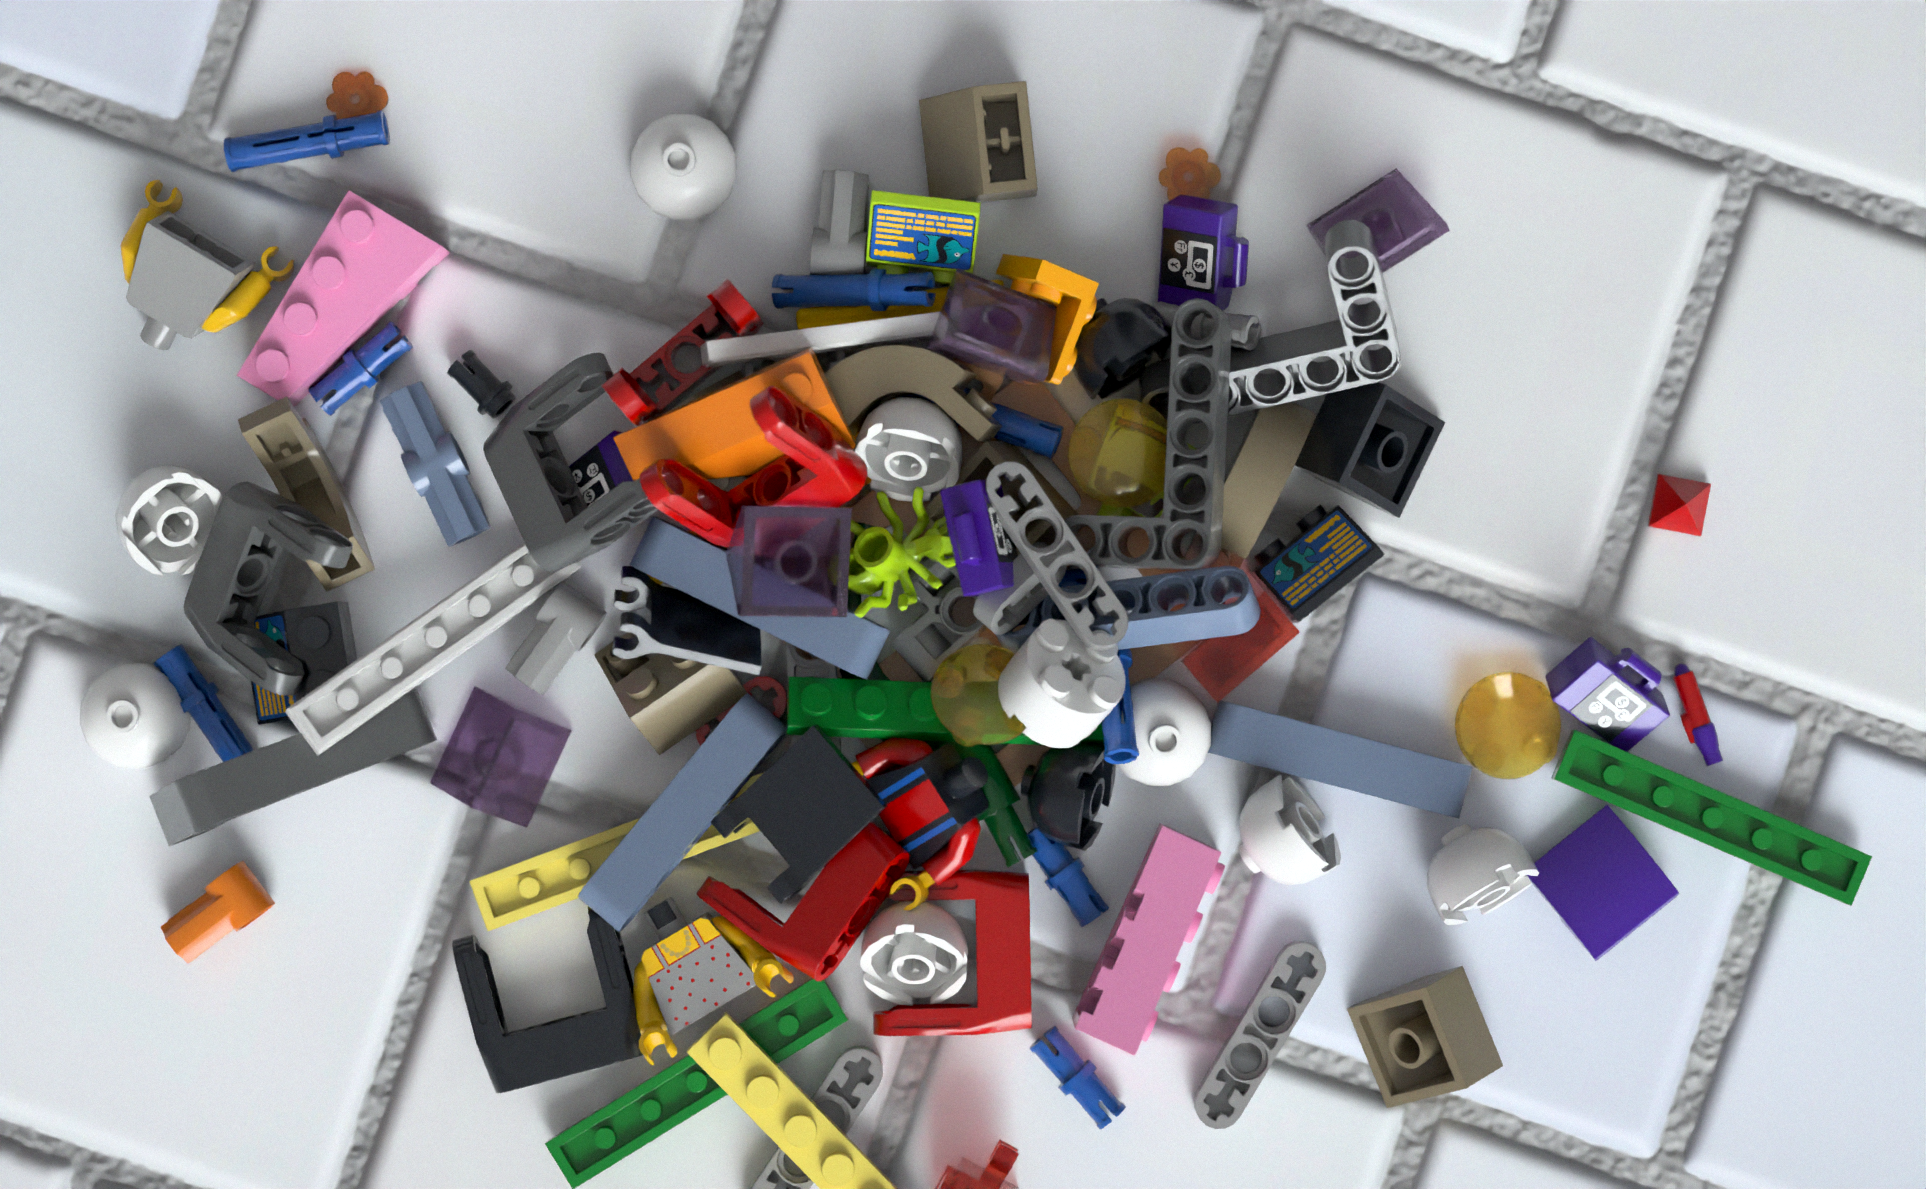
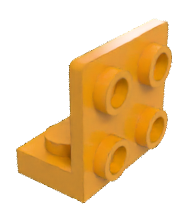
(1065, 290)

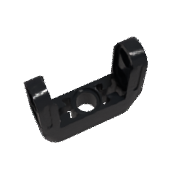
(560, 1045)

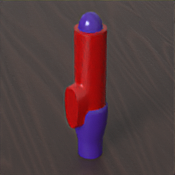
(1696, 717)

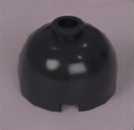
(1119, 345)
(1068, 792)

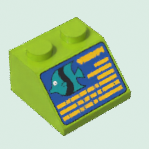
(922, 234)

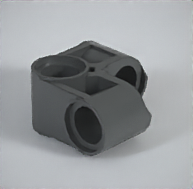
(935, 632)

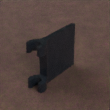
(682, 627)
(805, 808)

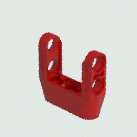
(625, 386)
(814, 472)
(831, 910)
(1001, 955)

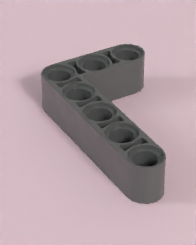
(1293, 350)
(1181, 461)
(286, 769)

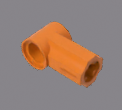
(227, 905)

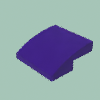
(1602, 882)

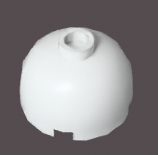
(683, 167)
(909, 447)
(167, 518)
(133, 716)
(1169, 731)
(1284, 835)
(1477, 871)
(914, 954)

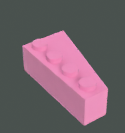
(338, 297)
(1147, 939)

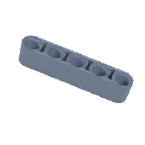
(704, 573)
(1150, 602)
(1339, 759)
(683, 812)

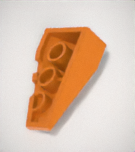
(718, 430)

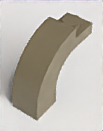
(898, 370)
(307, 477)
(1258, 479)

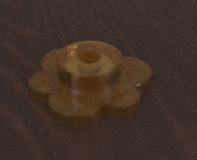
(346, 86)
(1181, 161)

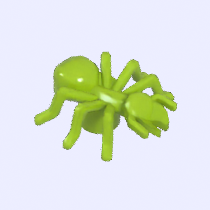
(884, 559)

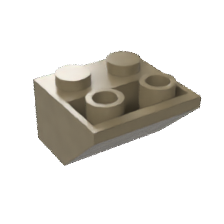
(979, 143)
(668, 693)

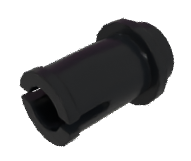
(482, 385)

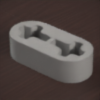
(1009, 606)

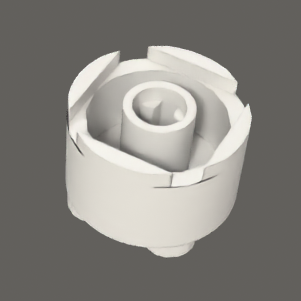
(1060, 685)

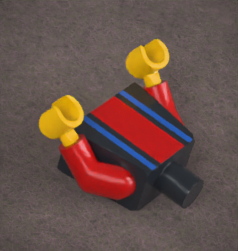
(930, 805)

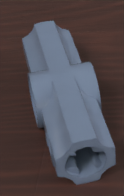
(435, 463)

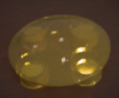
(1119, 452)
(968, 697)
(1508, 725)

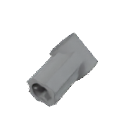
(840, 238)
(562, 628)

